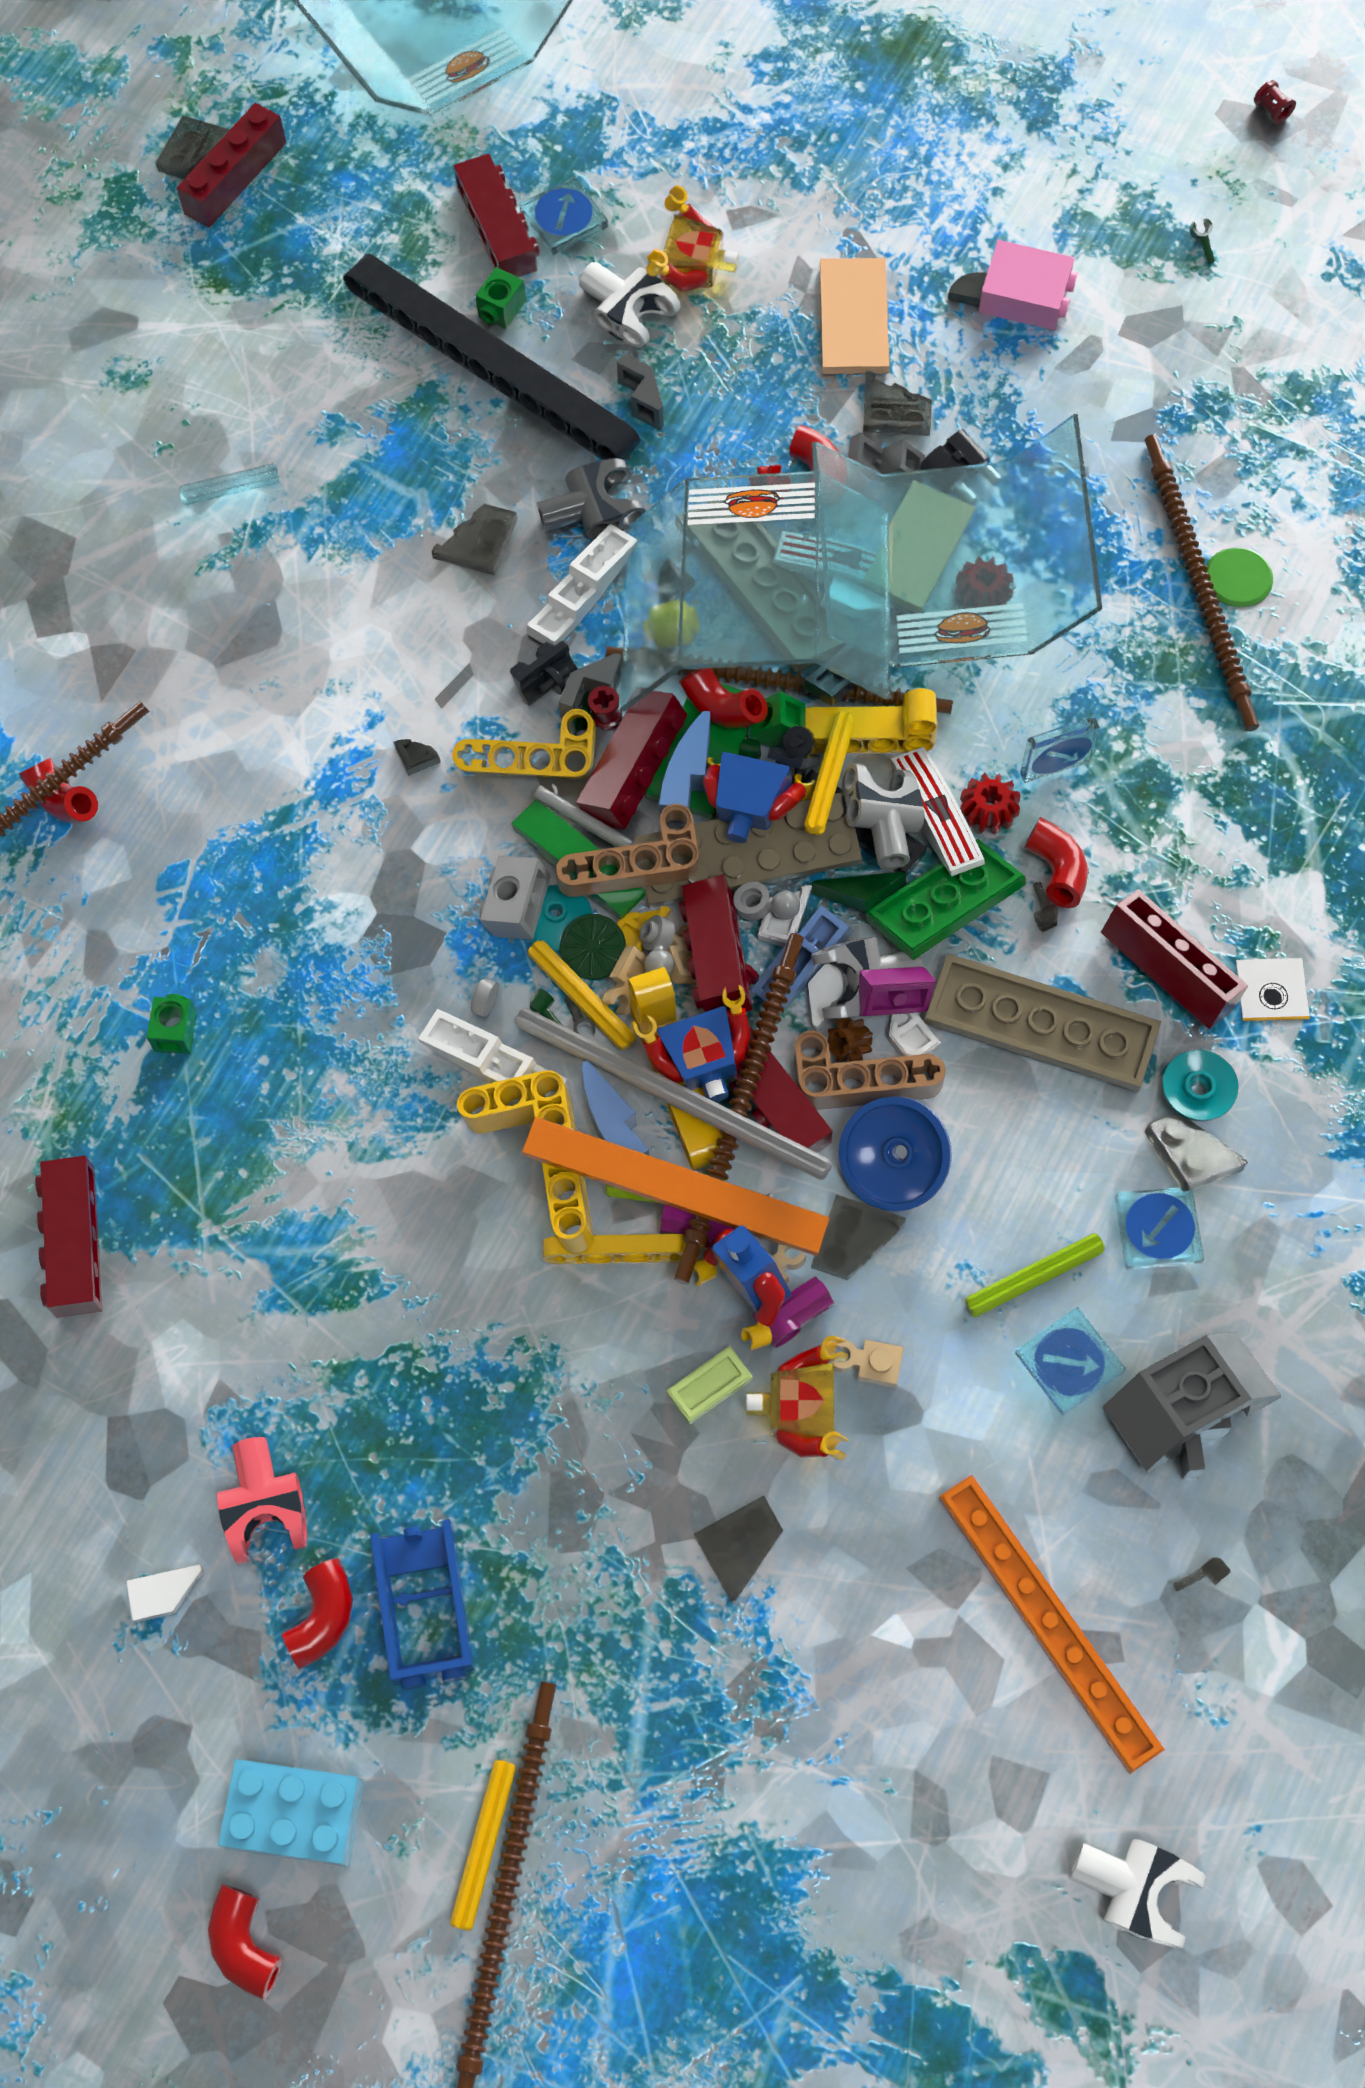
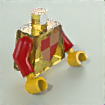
(691, 249)
(803, 1402)

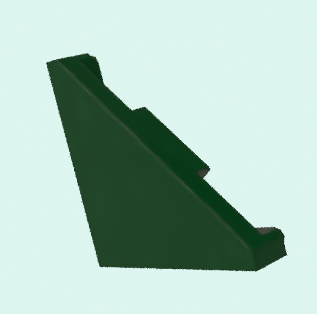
(860, 891)

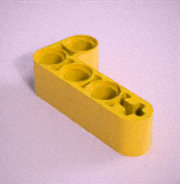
(881, 727)
(525, 751)

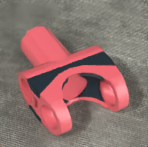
(260, 1499)

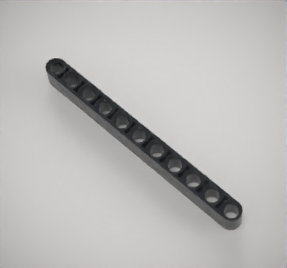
(491, 359)

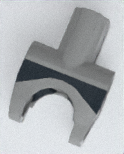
(884, 811)
(850, 959)

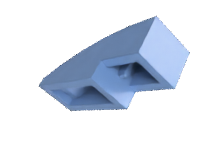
(687, 765)
(819, 933)
(609, 1111)

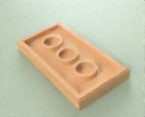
(854, 316)

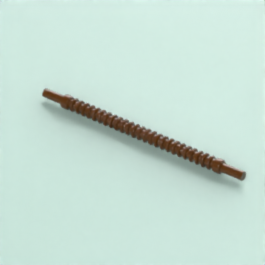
(797, 683)
(1239, 690)
(110, 734)
(783, 977)
(538, 1733)

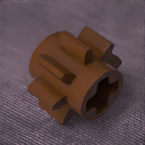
(850, 1040)

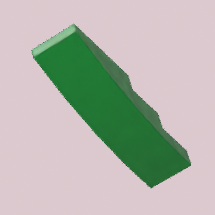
(557, 839)

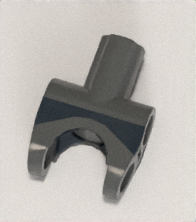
(590, 501)

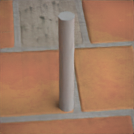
(581, 817)

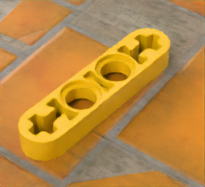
(619, 1249)

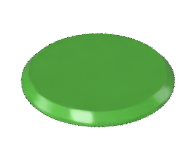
(1240, 576)

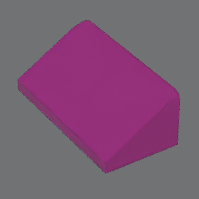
(895, 991)

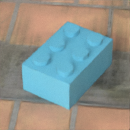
(291, 1813)

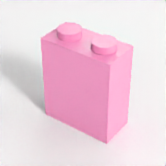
(1028, 285)

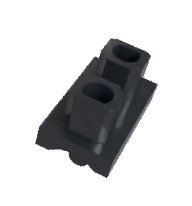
(545, 673)
(794, 753)

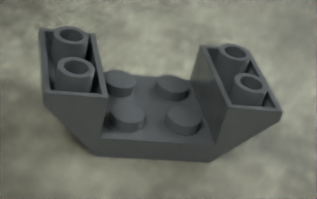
(1188, 1396)

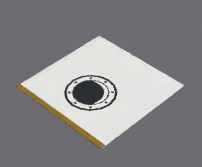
(1274, 989)

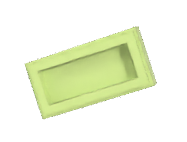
(709, 1385)

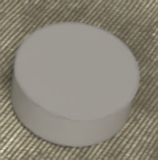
(484, 997)

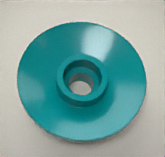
(551, 928)
(1203, 1070)

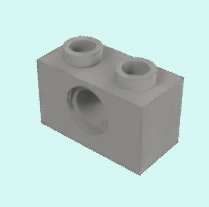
(516, 915)

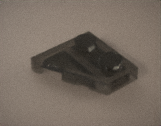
(188, 146)
(894, 409)
(480, 540)
(1192, 1152)
(854, 1236)
(739, 1545)

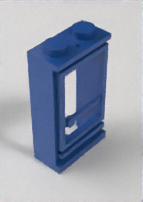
(410, 1554)

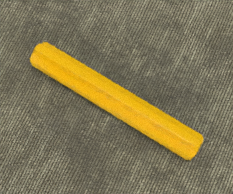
(829, 773)
(581, 995)
(482, 1845)

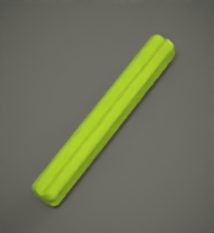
(1034, 1275)

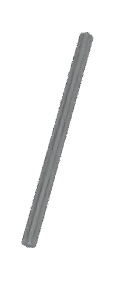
(674, 1094)

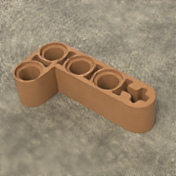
(626, 857)
(867, 1072)

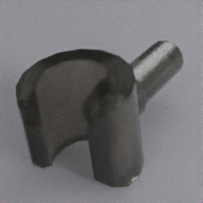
(1047, 916)
(578, 1018)
(1214, 1569)

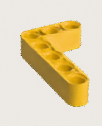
(654, 995)
(556, 1109)

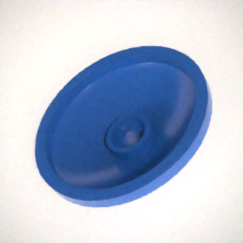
(871, 1160)

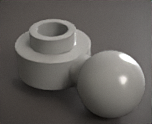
(784, 904)
(657, 937)

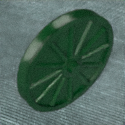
(592, 946)

